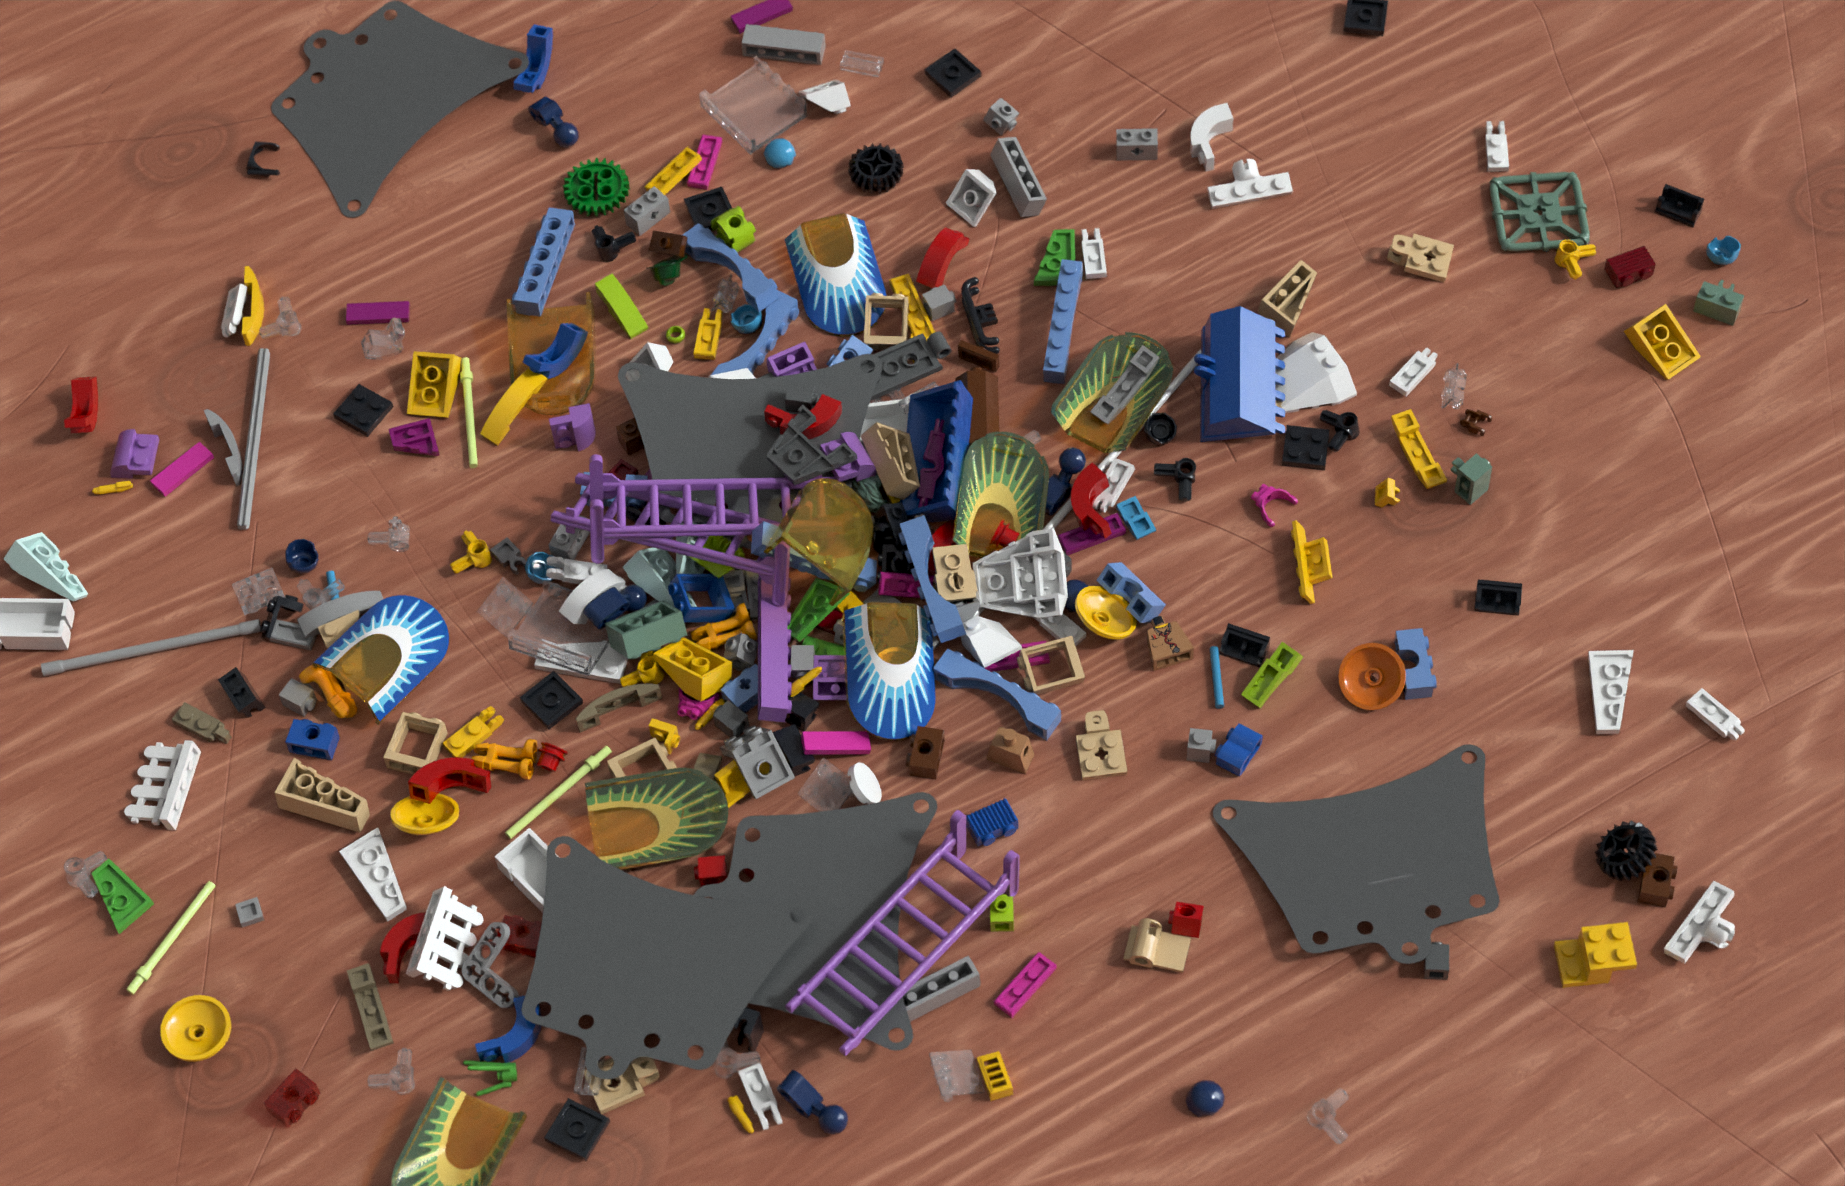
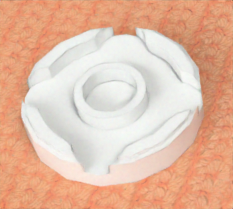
(864, 784)

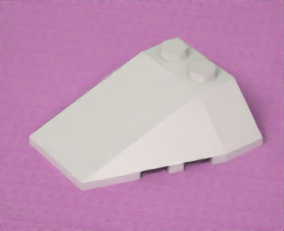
(1313, 374)
(1024, 577)

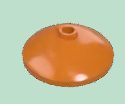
(1357, 673)

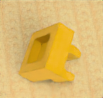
(1386, 492)

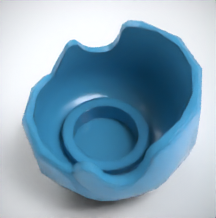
(779, 153)
(1723, 251)
(746, 319)
(536, 567)

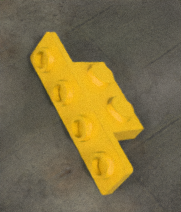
(1312, 561)
(733, 783)

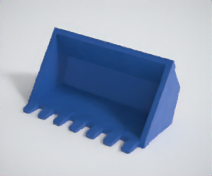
(1239, 376)
(954, 406)

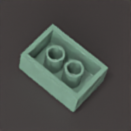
(646, 629)

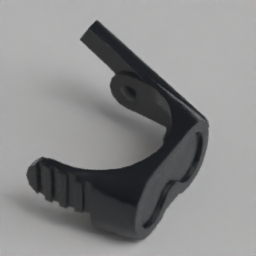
(253, 168)

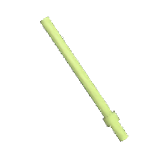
(466, 378)
(590, 765)
(144, 972)

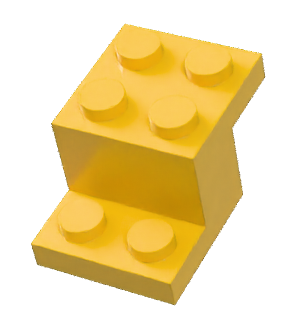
(1595, 954)

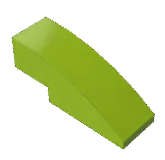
(621, 306)

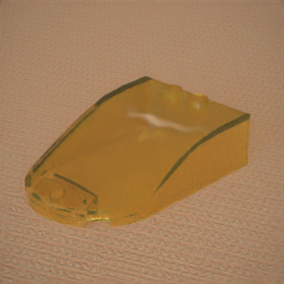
(534, 335)
(830, 530)

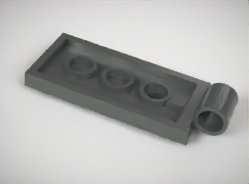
(897, 372)

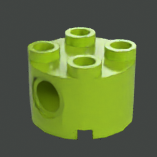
(734, 229)

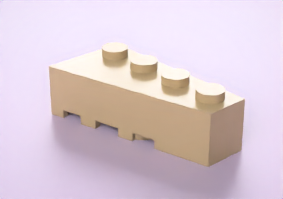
(320, 798)

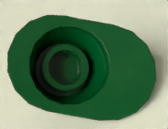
(667, 270)

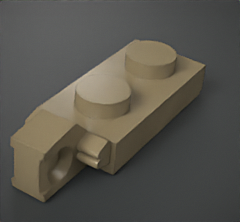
(201, 724)

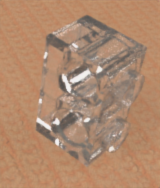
(256, 587)

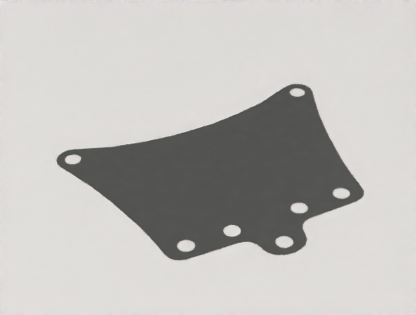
(384, 95)
(720, 431)
(1329, 849)
(846, 870)
(648, 961)

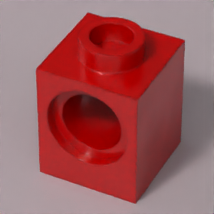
(711, 870)
(1186, 919)

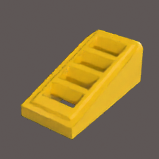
(1000, 1091)

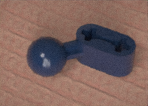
(549, 112)
(1059, 486)
(613, 604)
(808, 1101)

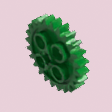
(611, 187)

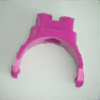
(1267, 494)
(692, 707)

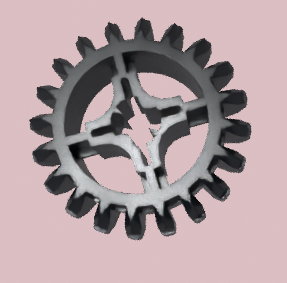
(875, 168)
(1640, 848)

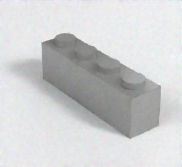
(783, 44)
(1018, 176)
(941, 988)

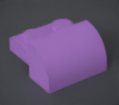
(791, 361)
(574, 428)
(134, 454)
(858, 469)
(831, 681)

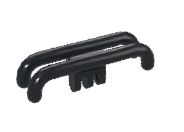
(979, 316)

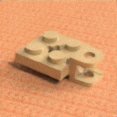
(1414, 256)
(1100, 738)
(639, 1074)

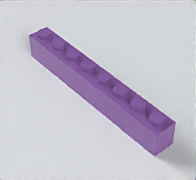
(773, 656)

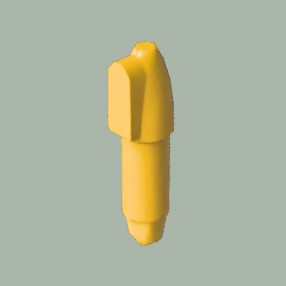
(118, 487)
(797, 686)
(708, 715)
(737, 1108)

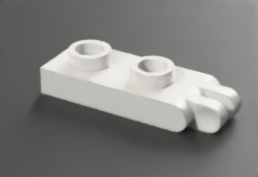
(233, 310)
(1413, 372)
(1117, 476)
(1715, 715)

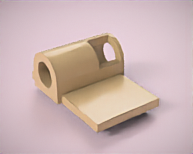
(954, 567)
(1155, 948)

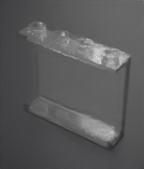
(755, 106)
(554, 638)

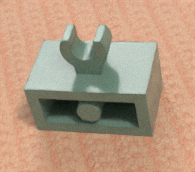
(1719, 302)
(1472, 477)

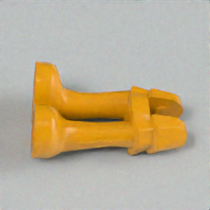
(707, 634)
(337, 699)
(491, 752)

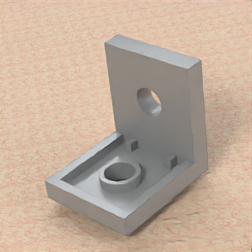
(751, 750)

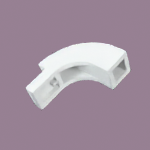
(1209, 124)
(587, 592)

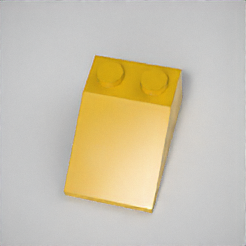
(1662, 342)
(433, 383)
(694, 668)

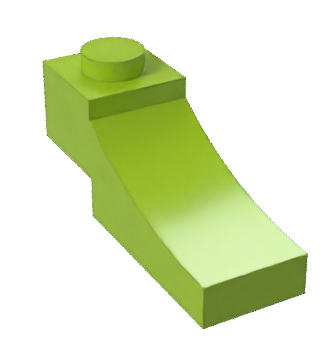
(1272, 674)

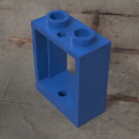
(718, 593)

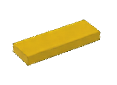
(674, 171)

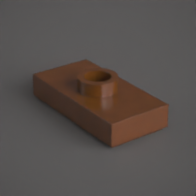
(668, 243)
(978, 355)

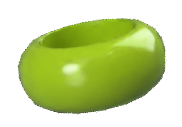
(675, 329)

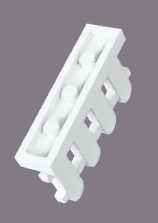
(175, 789)
(428, 944)

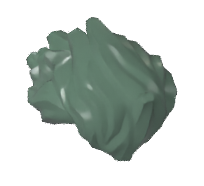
(869, 492)

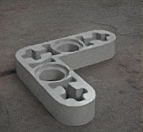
(483, 966)

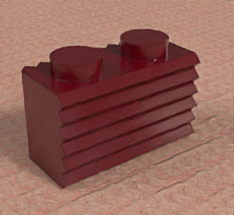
(1630, 267)

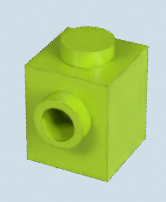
(1002, 914)

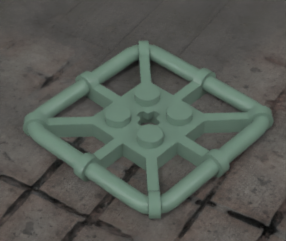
(1547, 202)

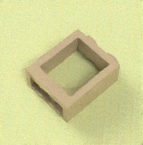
(879, 301)
(1072, 658)
(651, 746)
(406, 763)

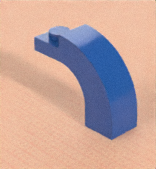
(539, 55)
(561, 352)
(515, 1042)

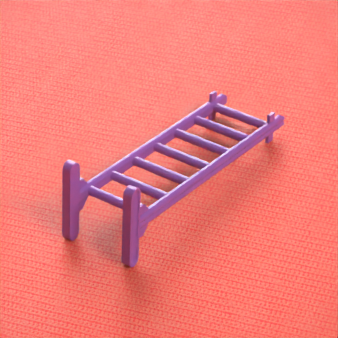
(608, 486)
(770, 569)
(951, 851)

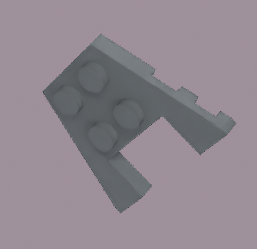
(799, 458)

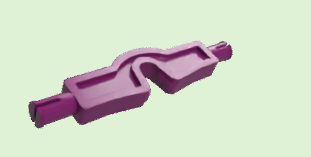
(933, 455)

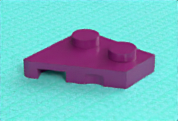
(415, 438)

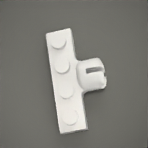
(1249, 186)
(1703, 924)

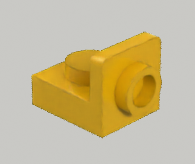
(665, 732)

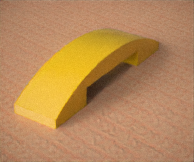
(252, 324)
(511, 404)
(1416, 450)

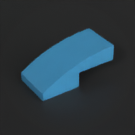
(1135, 518)

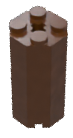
(985, 407)

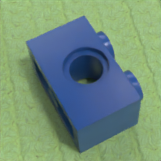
(321, 747)

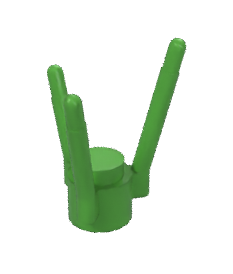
(505, 1071)

